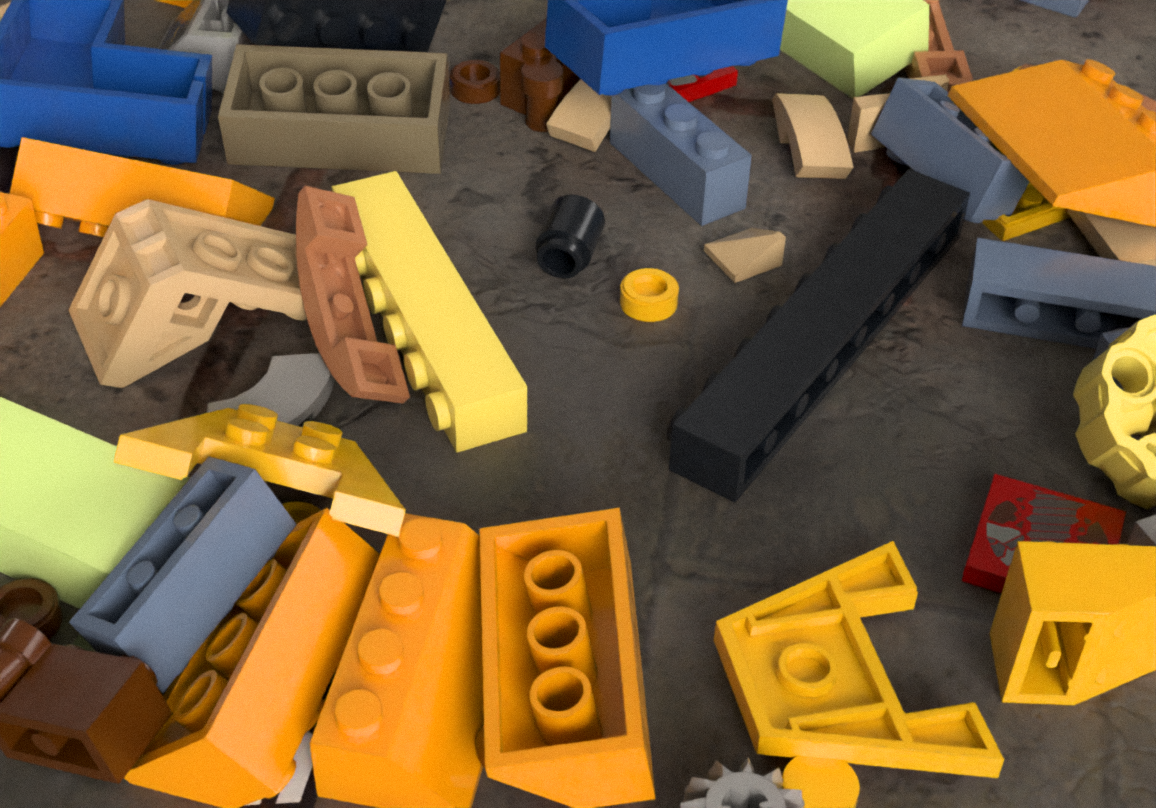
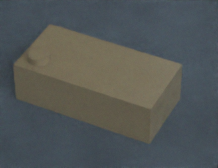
(336, 109)

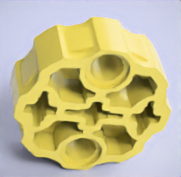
(1114, 415)

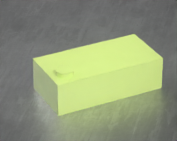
(855, 40)
(68, 505)

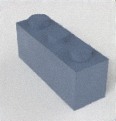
(941, 142)
(680, 151)
(1054, 293)
(186, 569)

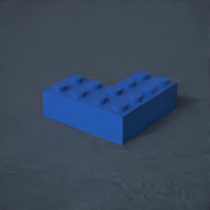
(653, 41)
(84, 89)

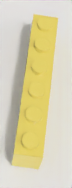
(434, 319)

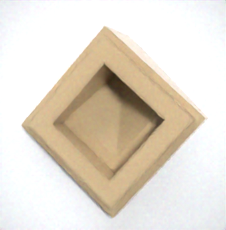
(747, 253)

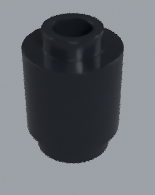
(569, 236)

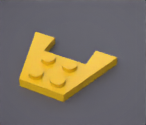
(289, 455)
(819, 689)

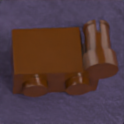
(533, 78)
(75, 705)

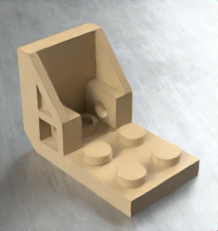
(150, 259)

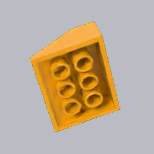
(1071, 135)

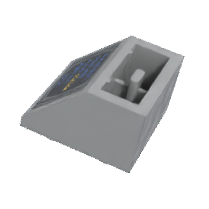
(207, 30)

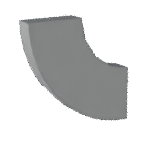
(292, 388)

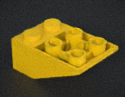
(1074, 621)

